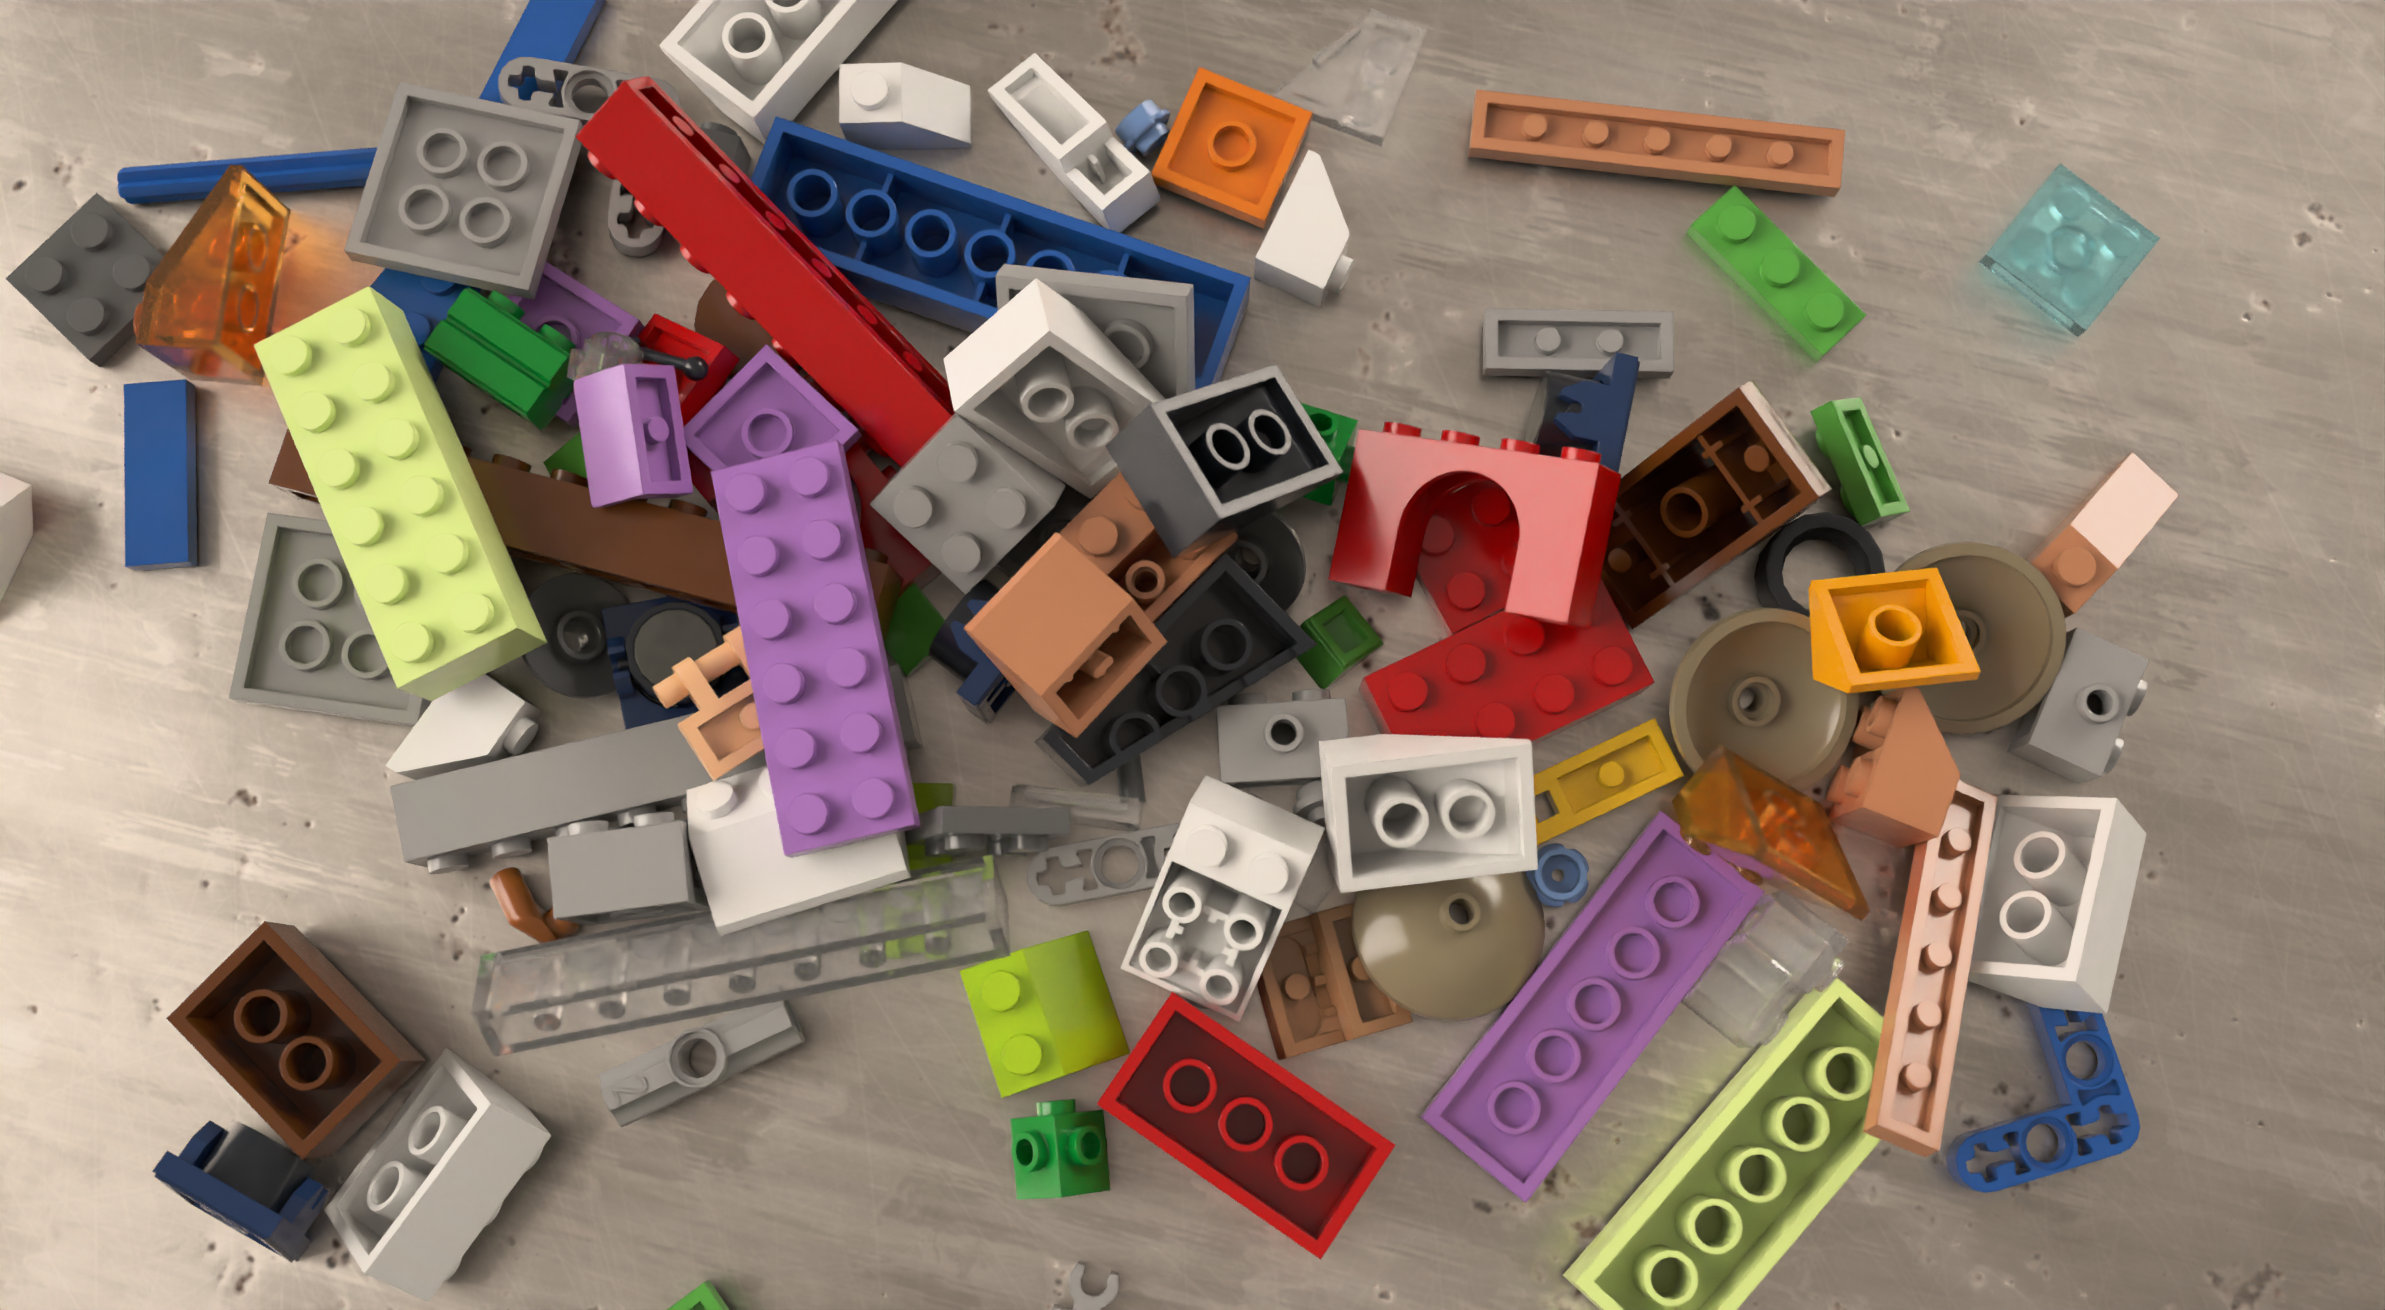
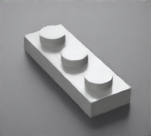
(1575, 341)

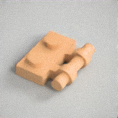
(726, 727)

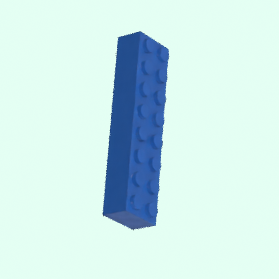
(941, 240)

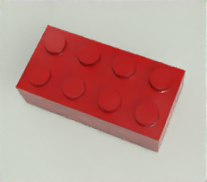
(1510, 678)
(1246, 1125)

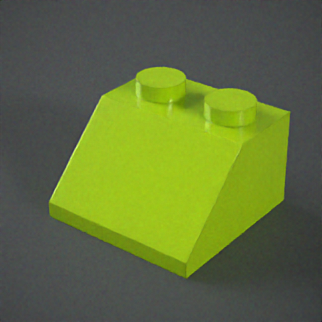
(1044, 1013)

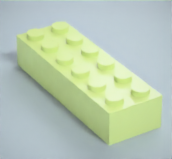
(399, 495)
(1746, 1169)

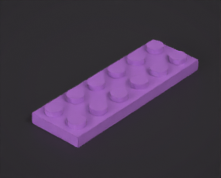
(814, 650)
(1591, 1007)

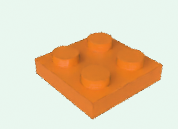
(1231, 147)

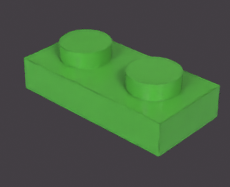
(1860, 461)

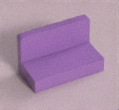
(632, 434)

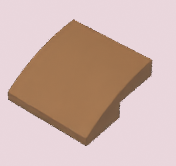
(1319, 989)

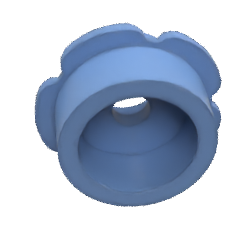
(1144, 128)
(1575, 872)

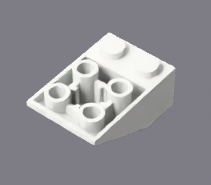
(1222, 897)

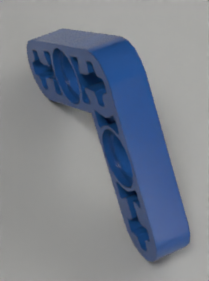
(2078, 1099)

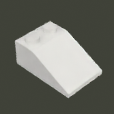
(1049, 386)
(1426, 809)

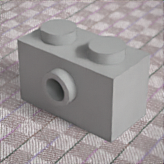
(2083, 711)
(1276, 740)

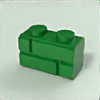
(503, 356)

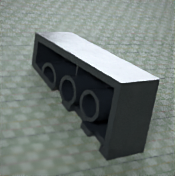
(1217, 644)

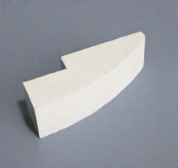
(1075, 144)

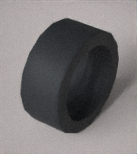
(1838, 529)

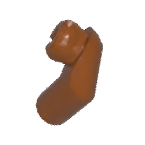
(524, 912)

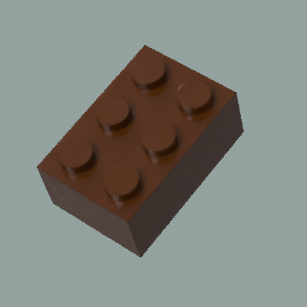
(296, 1040)

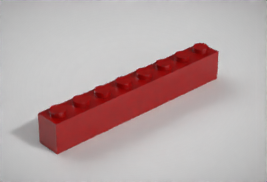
(768, 268)

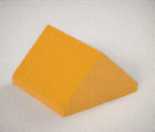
(1887, 632)

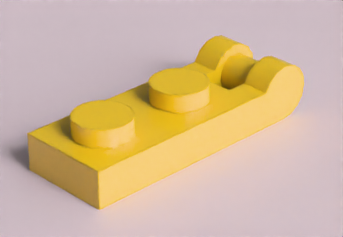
(1605, 778)

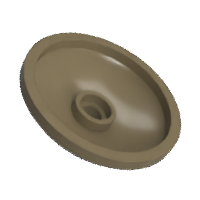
(2011, 628)
(1794, 722)
(1446, 966)

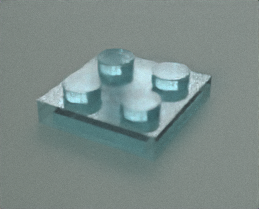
(2069, 250)

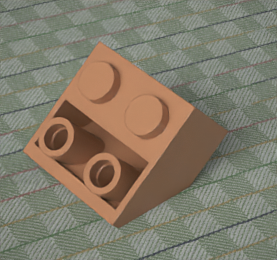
(1128, 549)
(1065, 635)
(1897, 773)

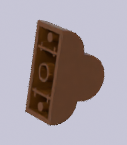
(1705, 502)

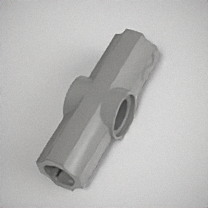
(665, 1072)

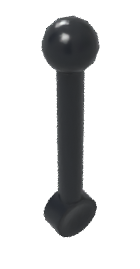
(694, 367)

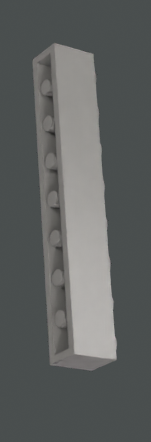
(541, 792)

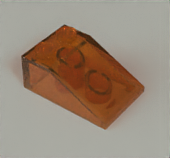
(218, 285)
(1767, 832)

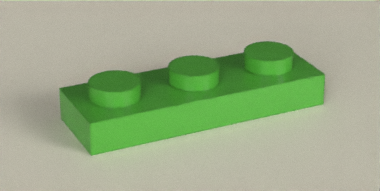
(1775, 273)

